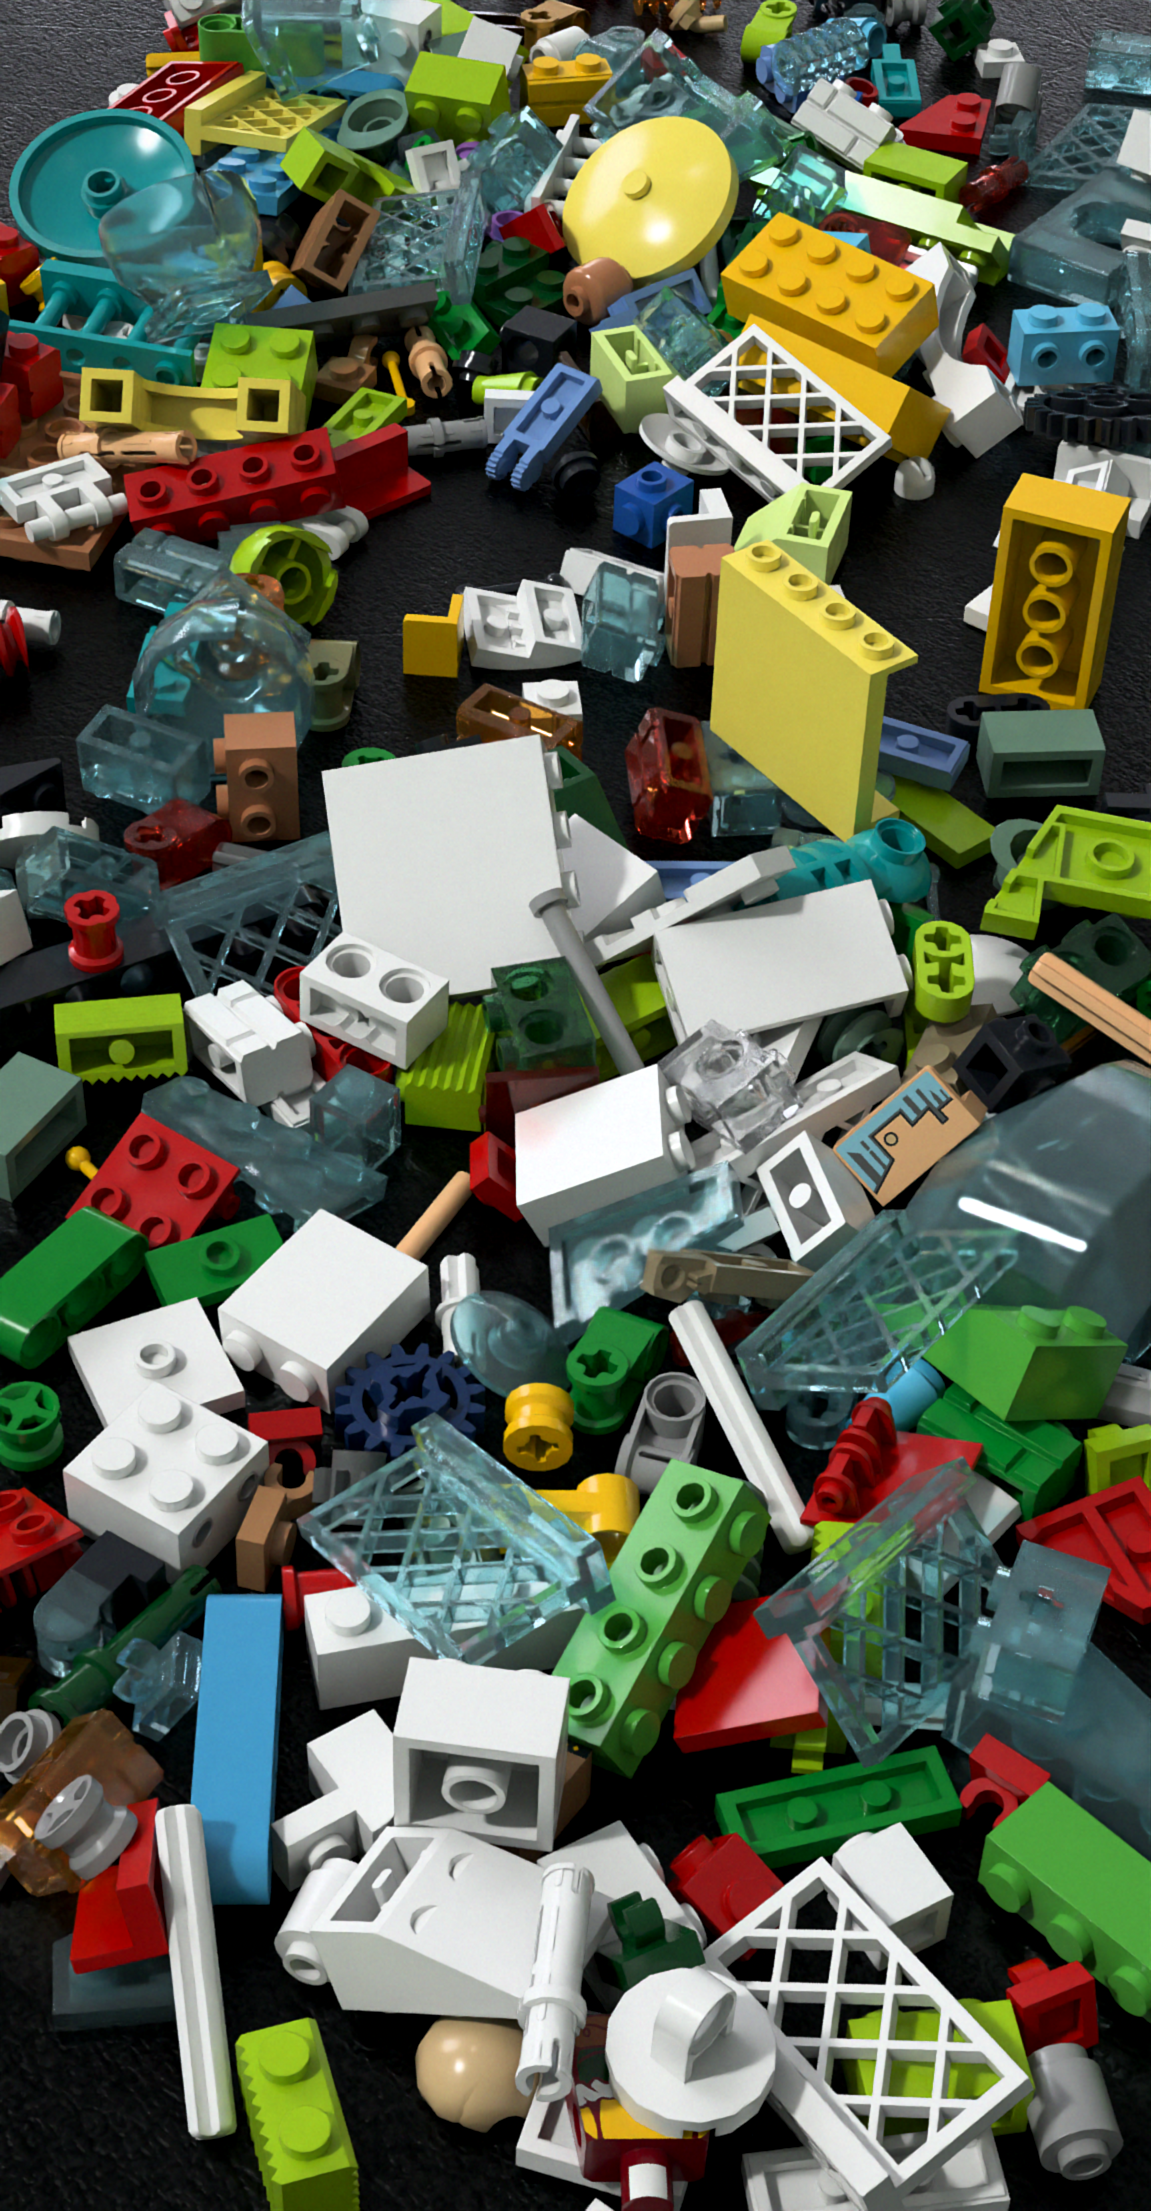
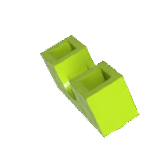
(324, 166)

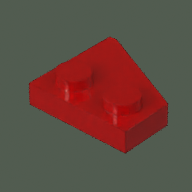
(950, 124)
(1109, 1531)

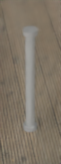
(551, 909)

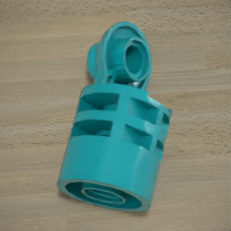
(887, 855)

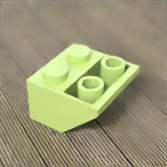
(630, 375)
(807, 525)

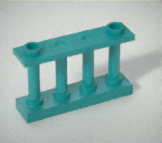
(97, 295)

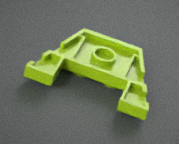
(1078, 862)

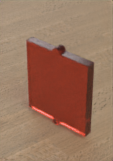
(521, 1090)

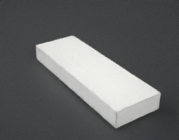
(797, 2182)

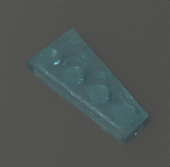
(276, 1160)

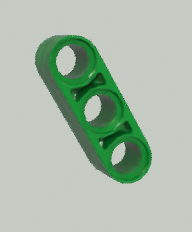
(66, 1283)

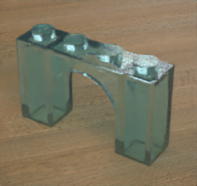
(1061, 250)

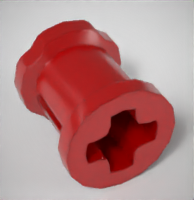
(93, 922)
(303, 1583)

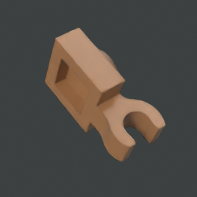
(346, 375)
(266, 1531)

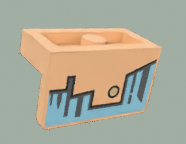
(908, 1133)

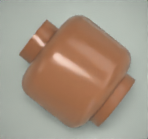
(594, 288)

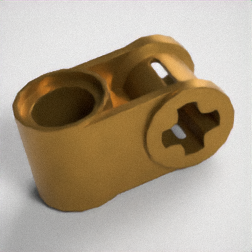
(551, 18)

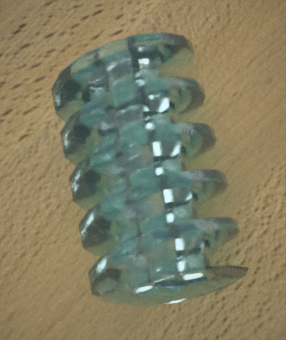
(819, 52)

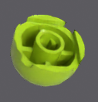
(297, 562)

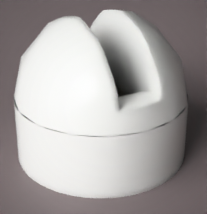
(914, 479)

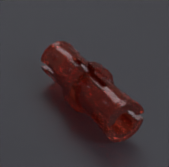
(993, 184)

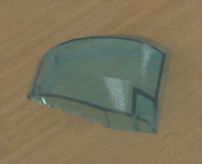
(1079, 1185)

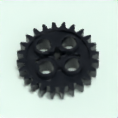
(1092, 415)

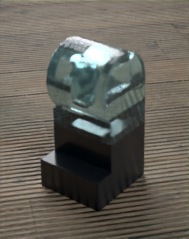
(95, 1600)

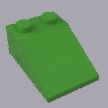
(1031, 1360)

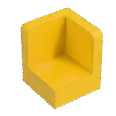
(434, 642)

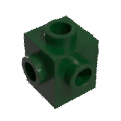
(962, 25)

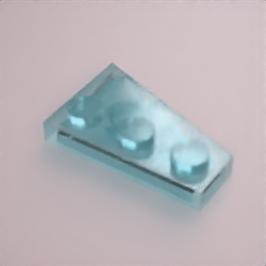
(604, 1252)

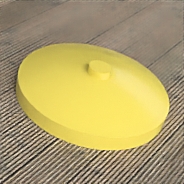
(652, 199)

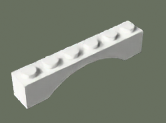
(979, 402)

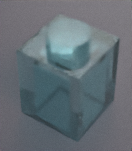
(357, 1116)

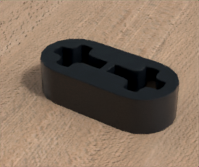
(965, 712)

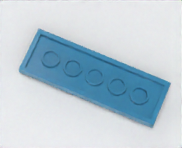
(264, 176)

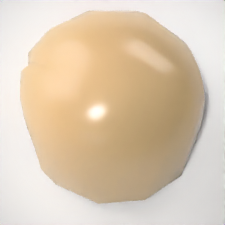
(470, 2070)

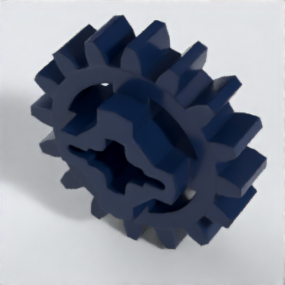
(402, 1394)

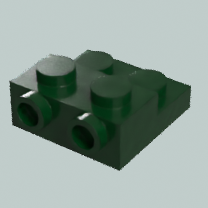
(516, 276)

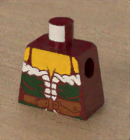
(616, 2146)

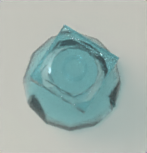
(184, 256)
(225, 657)

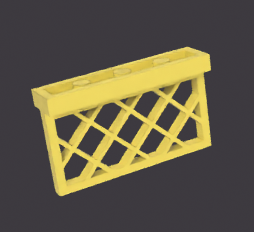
(255, 116)

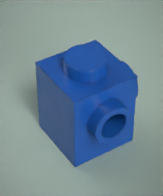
(647, 502)

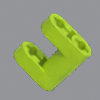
(941, 981)

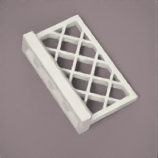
(738, 444)
(804, 2095)

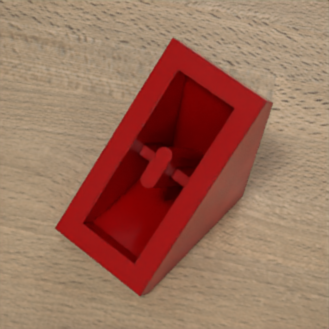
(538, 226)

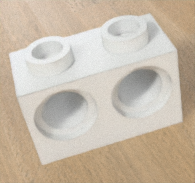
(374, 1000)

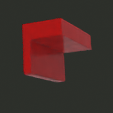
(377, 472)
(123, 1907)

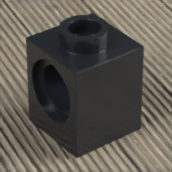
(535, 340)

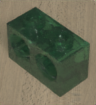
(1103, 953)
(538, 1017)

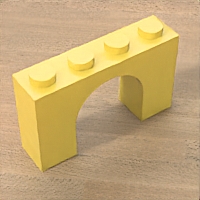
(240, 415)

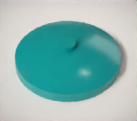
(84, 171)

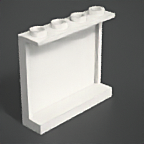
(449, 854)

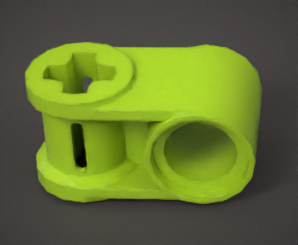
(769, 26)

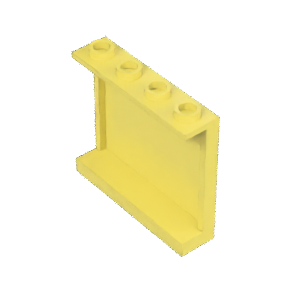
(803, 686)

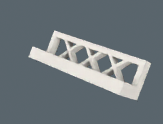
(830, 1097)

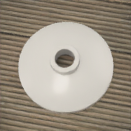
(678, 447)

